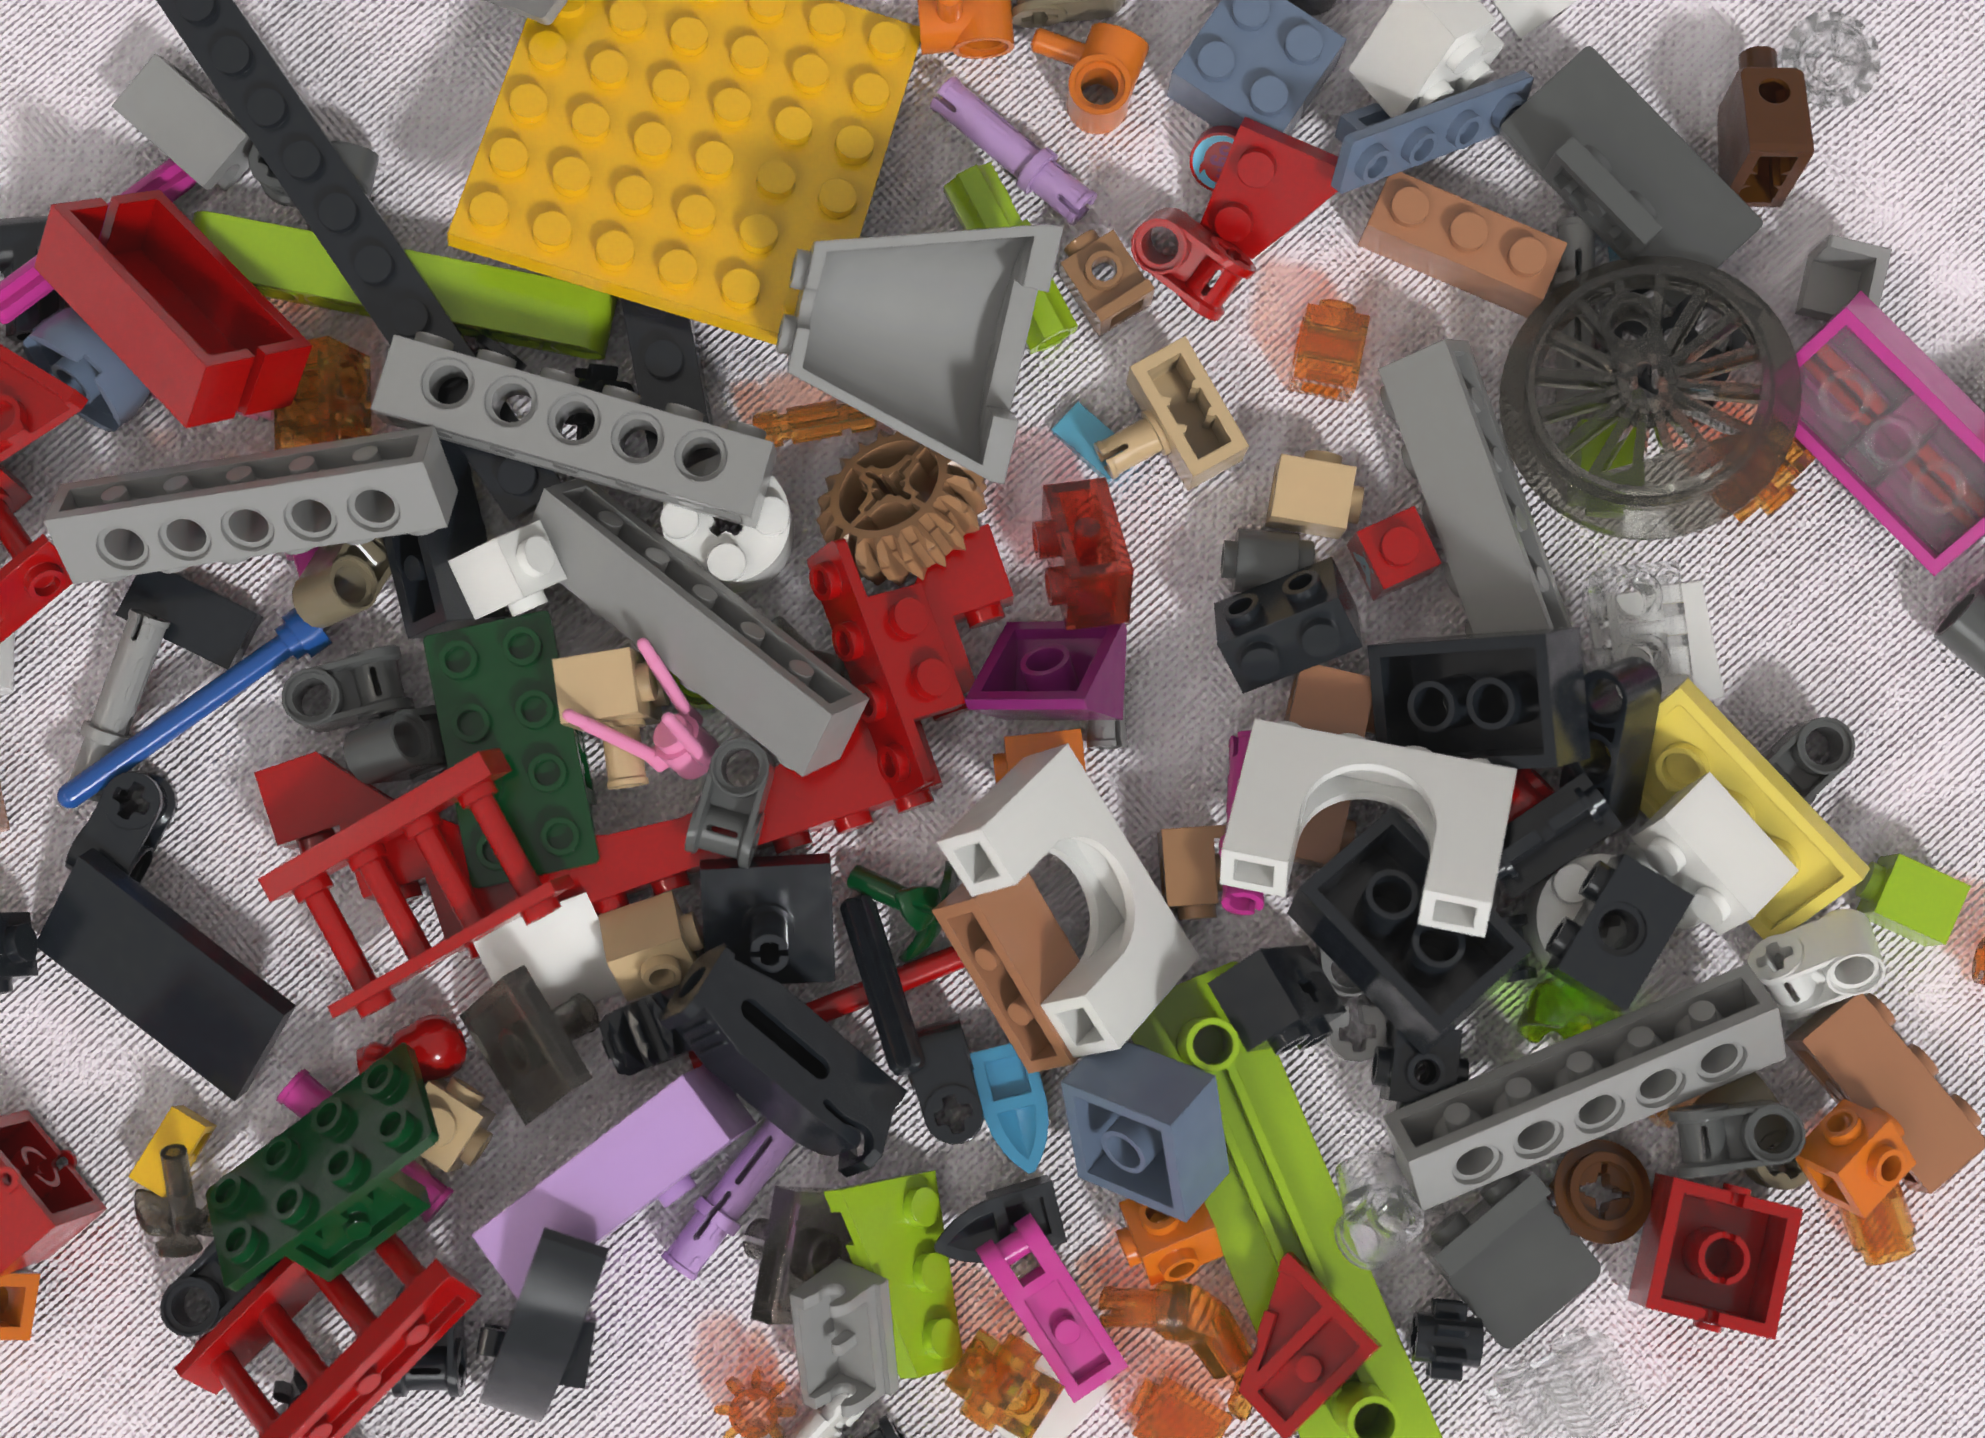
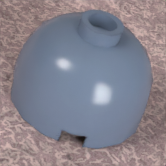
(81, 359)

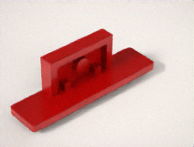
(891, 658)

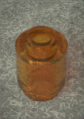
(1885, 1231)

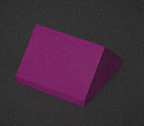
(1053, 673)

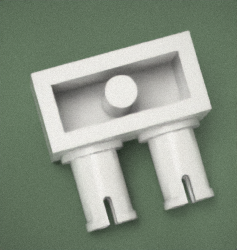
(1714, 853)

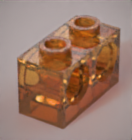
(330, 398)

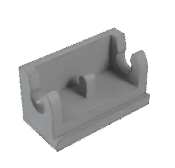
(186, 124)
(844, 1337)

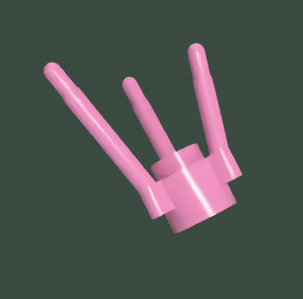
(678, 738)

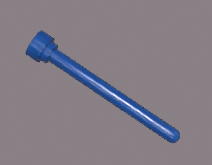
(293, 639)

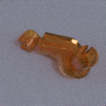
(1186, 1316)

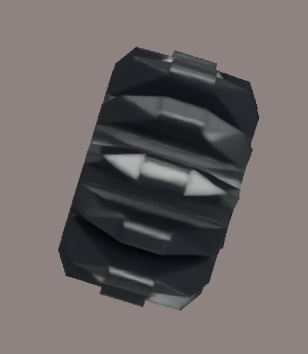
(636, 1037)

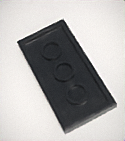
(164, 974)

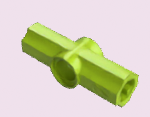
(983, 203)

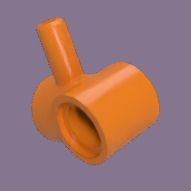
(966, 27)
(1107, 58)

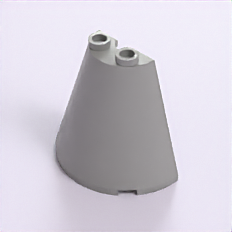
(923, 332)

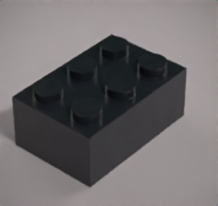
(1484, 696)
(1366, 920)

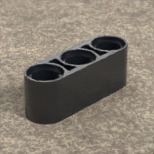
(1625, 728)

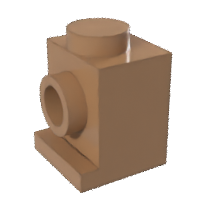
(1110, 301)
(1190, 870)

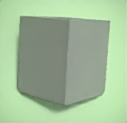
(1838, 272)

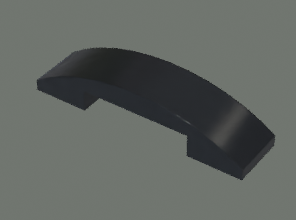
(544, 1325)

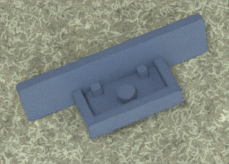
(1383, 145)

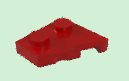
(1267, 187)
(1302, 1350)

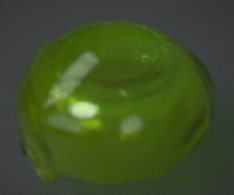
(1560, 1009)

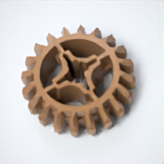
(900, 507)

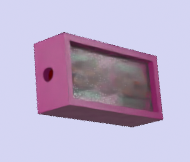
(1894, 432)

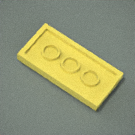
(1699, 739)

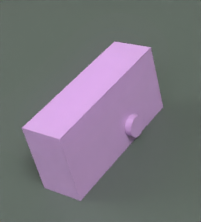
(620, 1172)

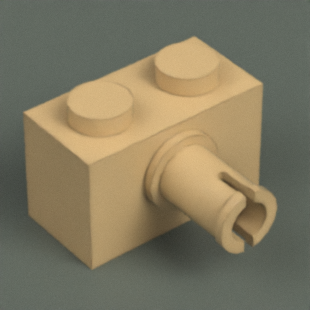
(1179, 419)
(618, 692)

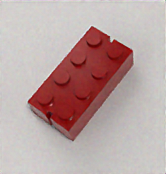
(172, 307)

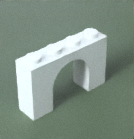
(1301, 770)
(1133, 939)

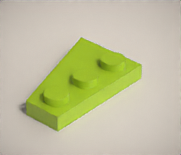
(894, 1236)

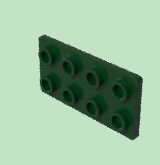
(500, 692)
(330, 1179)

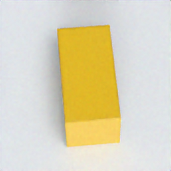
(178, 1127)

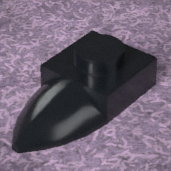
(996, 1219)

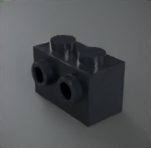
(1287, 625)

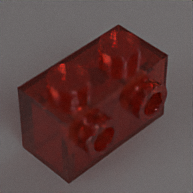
(1085, 554)

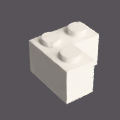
(1427, 53)

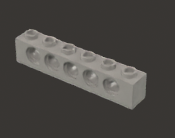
(420, 366)
(252, 506)
(1586, 1086)

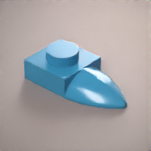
(1012, 1104)

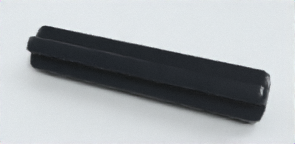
(882, 985)

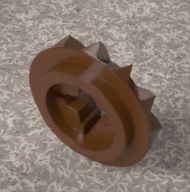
(1620, 1173)

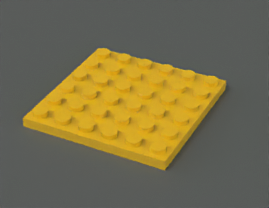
(687, 149)

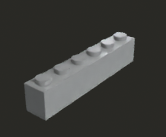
(1471, 491)
(699, 628)

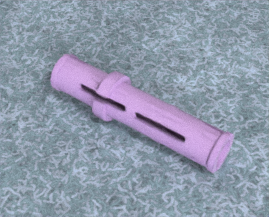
(1032, 166)
(728, 1200)

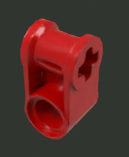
(1194, 264)

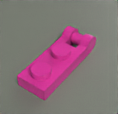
(1053, 1310)

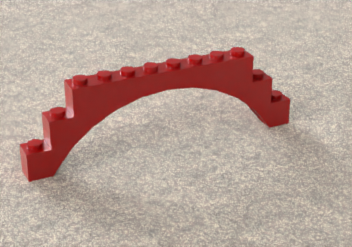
(319, 797)

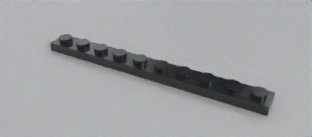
(338, 212)

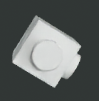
(508, 572)

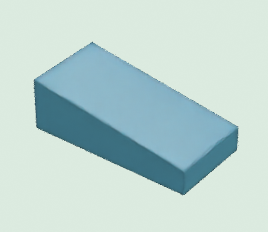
(1079, 432)

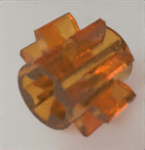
(754, 1391)

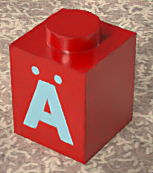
(1393, 553)

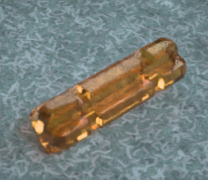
(812, 422)

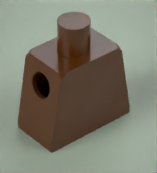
(1764, 129)

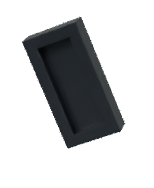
(197, 617)

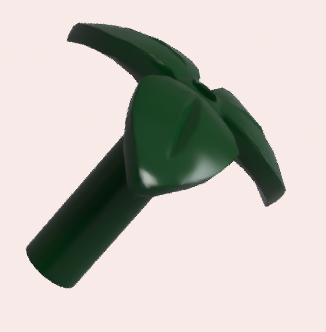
(912, 902)

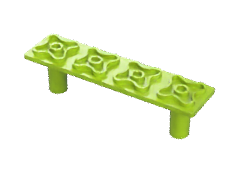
(1285, 1203)

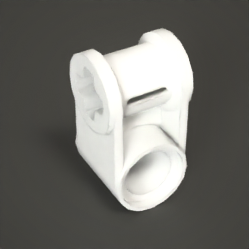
(1821, 962)

